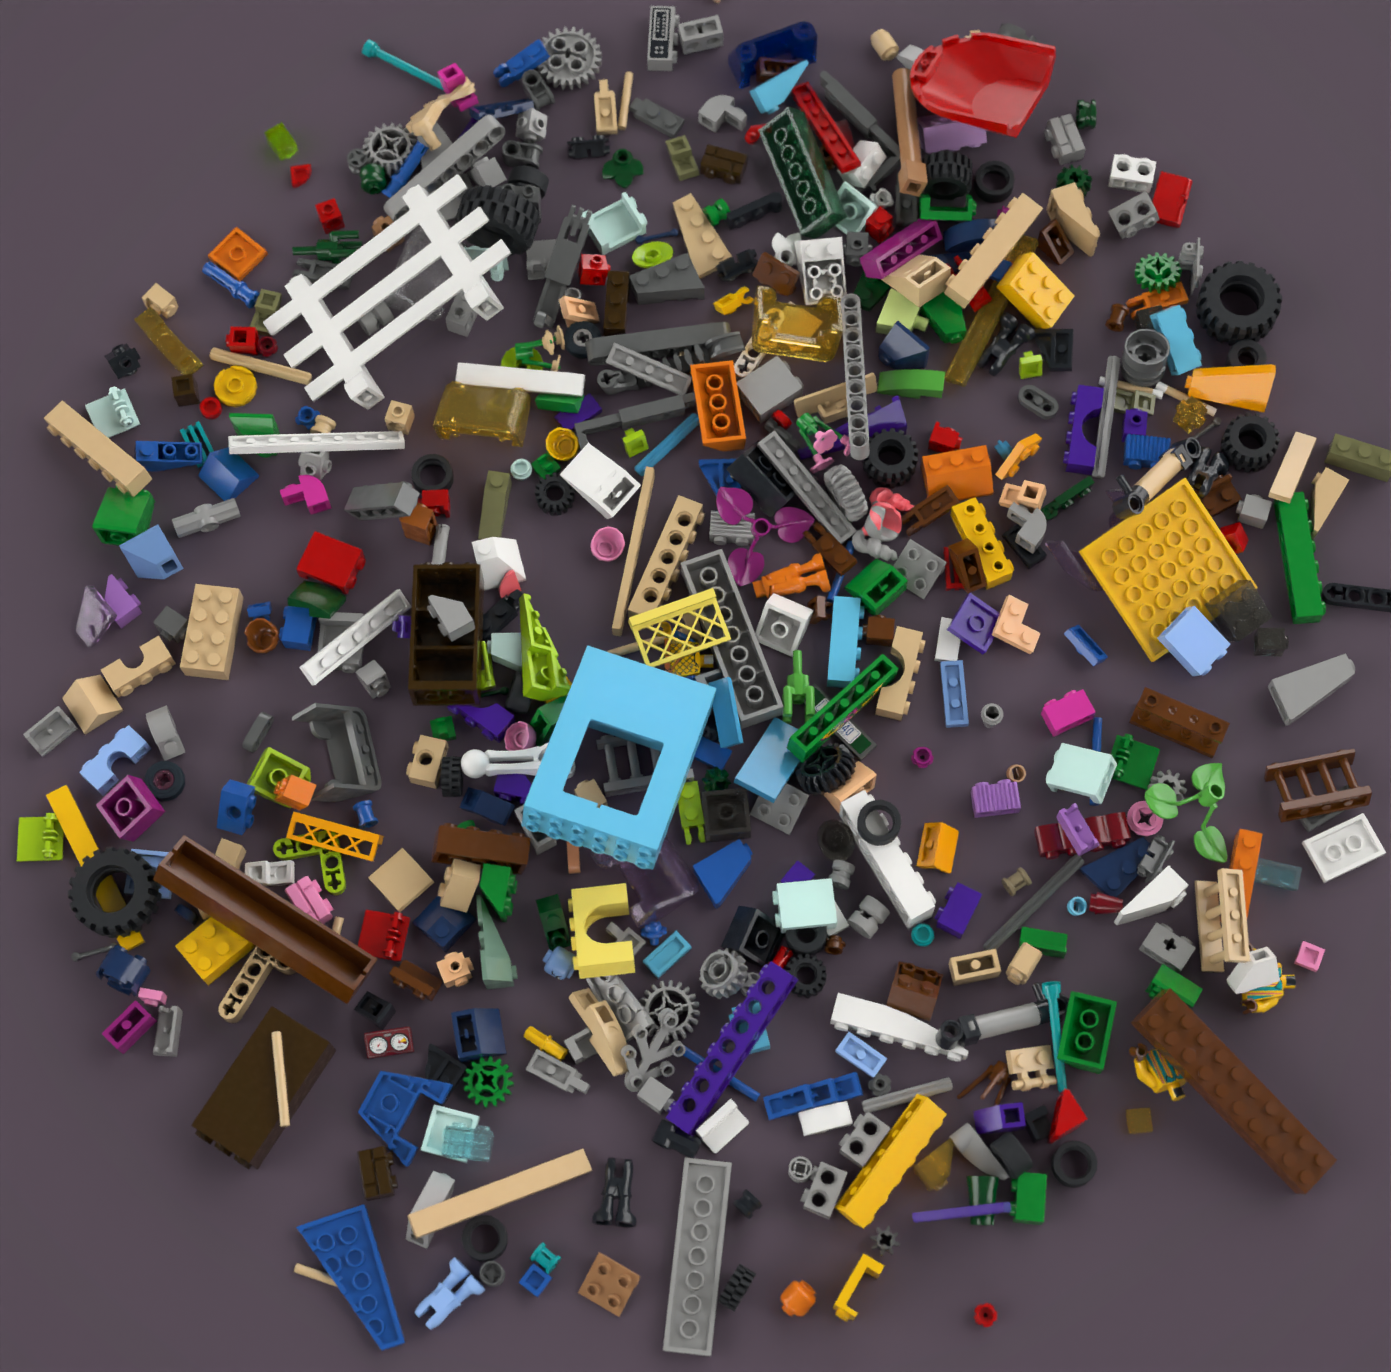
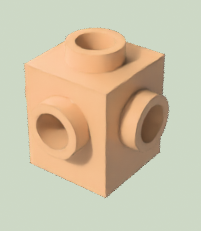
(450, 975)

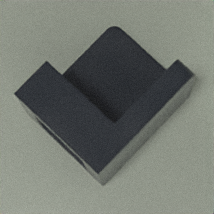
(1038, 1123)

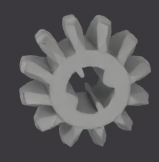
(1171, 781)

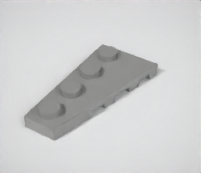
(622, 1002)

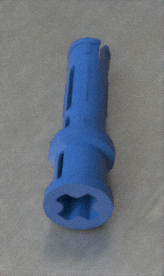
(400, 179)
(237, 288)

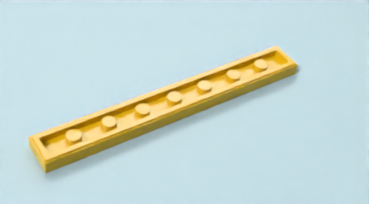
(84, 845)

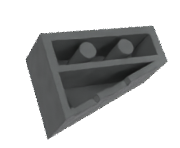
(667, 281)

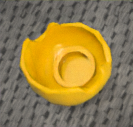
(562, 444)

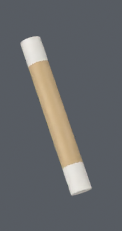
(1131, 388)
(1180, 396)

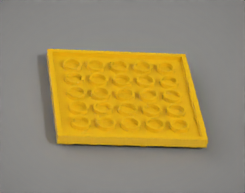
(1163, 563)

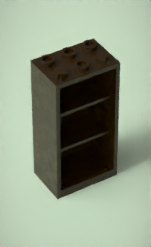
(442, 669)
(244, 1106)

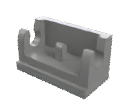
(50, 731)
(168, 1031)

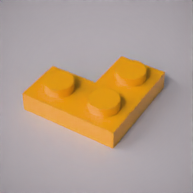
(1021, 451)

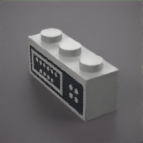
(662, 38)

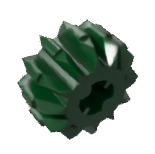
(1076, 175)

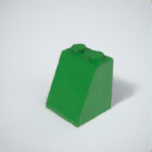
(123, 516)

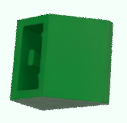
(877, 586)
(497, 888)
(1168, 978)

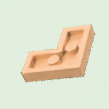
(1010, 626)

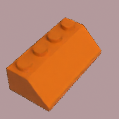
(718, 405)

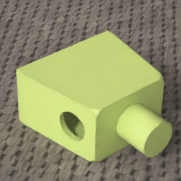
(902, 310)

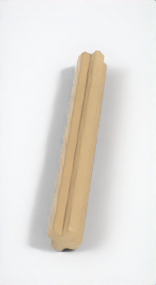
(261, 366)

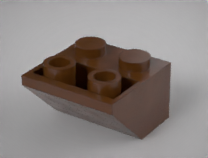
(914, 990)

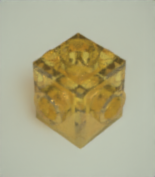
(1190, 414)

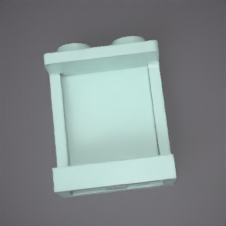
(616, 224)
(1081, 772)
(805, 905)

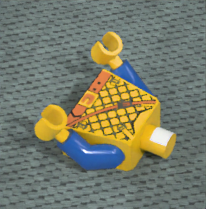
(686, 666)

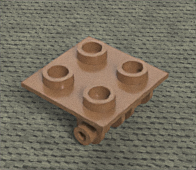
(609, 1284)

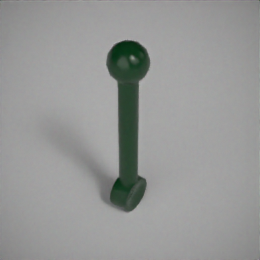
(504, 691)

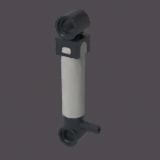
(972, 1028)

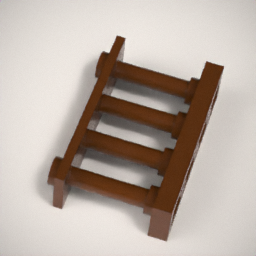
(1179, 722)
(1321, 804)

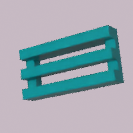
(191, 429)

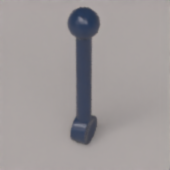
(640, 239)

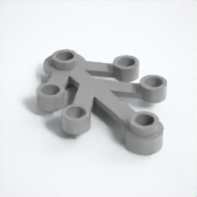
(651, 1054)

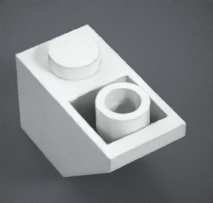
(1258, 972)

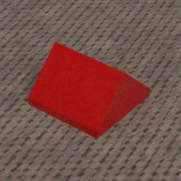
(1066, 1116)

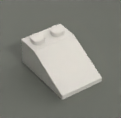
(1164, 891)

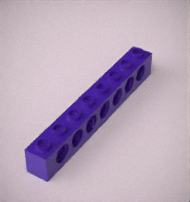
(731, 1061)

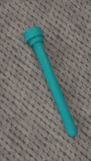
(372, 49)
(1051, 991)

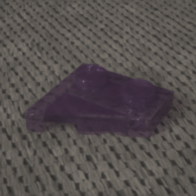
(94, 617)

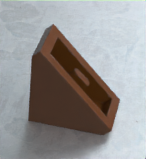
(1054, 242)

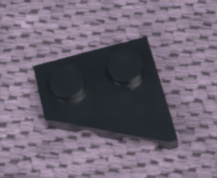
(1056, 347)
(443, 1068)

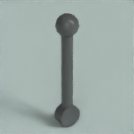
(1216, 422)
(76, 956)

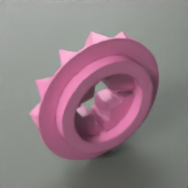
(1143, 829)

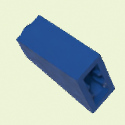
(723, 870)

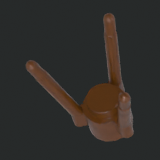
(998, 1075)

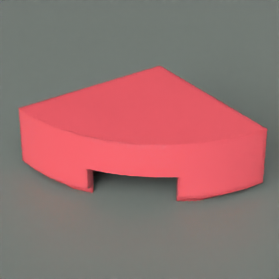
(508, 584)

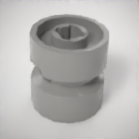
(377, 316)
(874, 911)

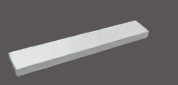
(528, 379)
(355, 637)

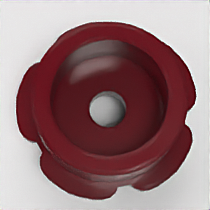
(267, 341)

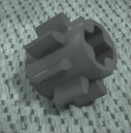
(883, 1248)

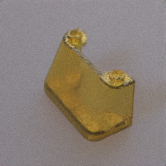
(796, 329)
(483, 412)

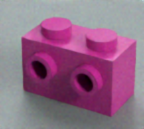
(1067, 712)

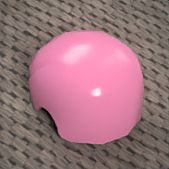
(607, 544)
(520, 736)

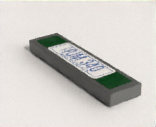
(850, 734)

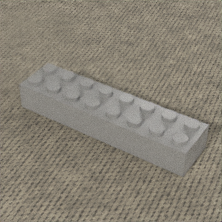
(742, 655)

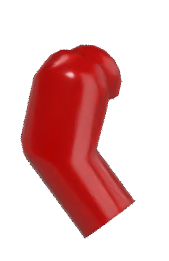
(753, 134)

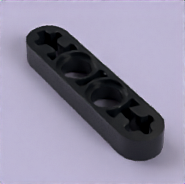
(1364, 593)

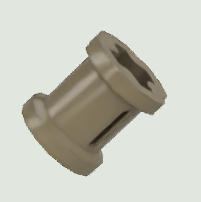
(1016, 881)

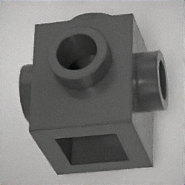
(856, 247)

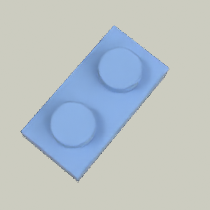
(861, 1055)

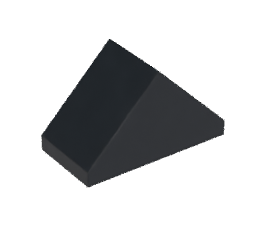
(375, 1010)

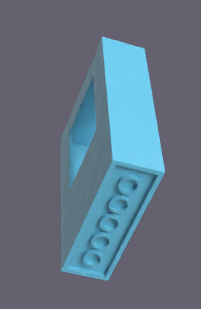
(636, 706)

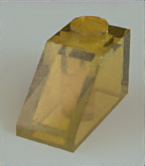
(936, 1167)

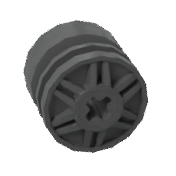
(1144, 357)

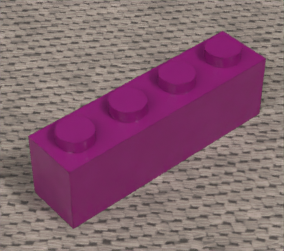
(900, 248)

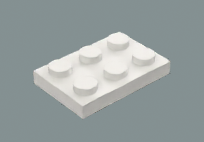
(1343, 848)

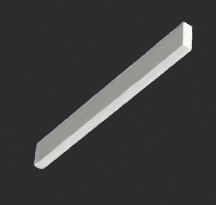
(316, 442)

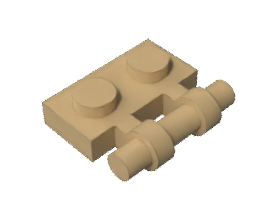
(1031, 1059)

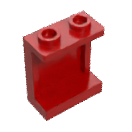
(331, 562)

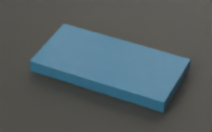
(769, 763)

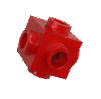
(593, 269)

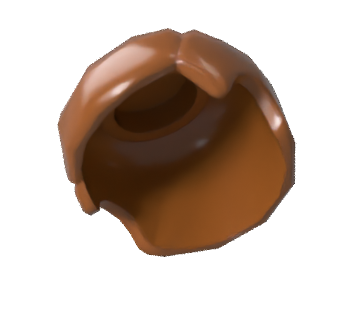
(261, 635)

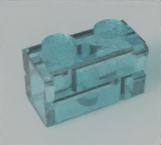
(467, 1142)

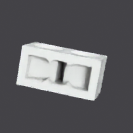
(1131, 178)

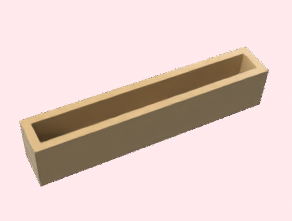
(993, 250)
(98, 449)

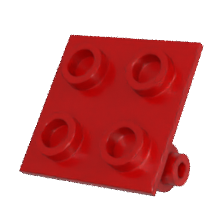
(384, 934)

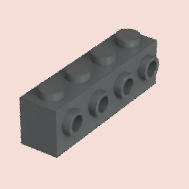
(382, 501)

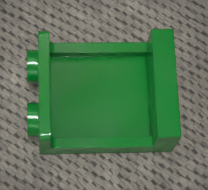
(946, 213)

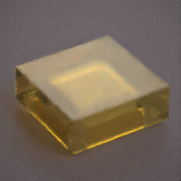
(1139, 1120)

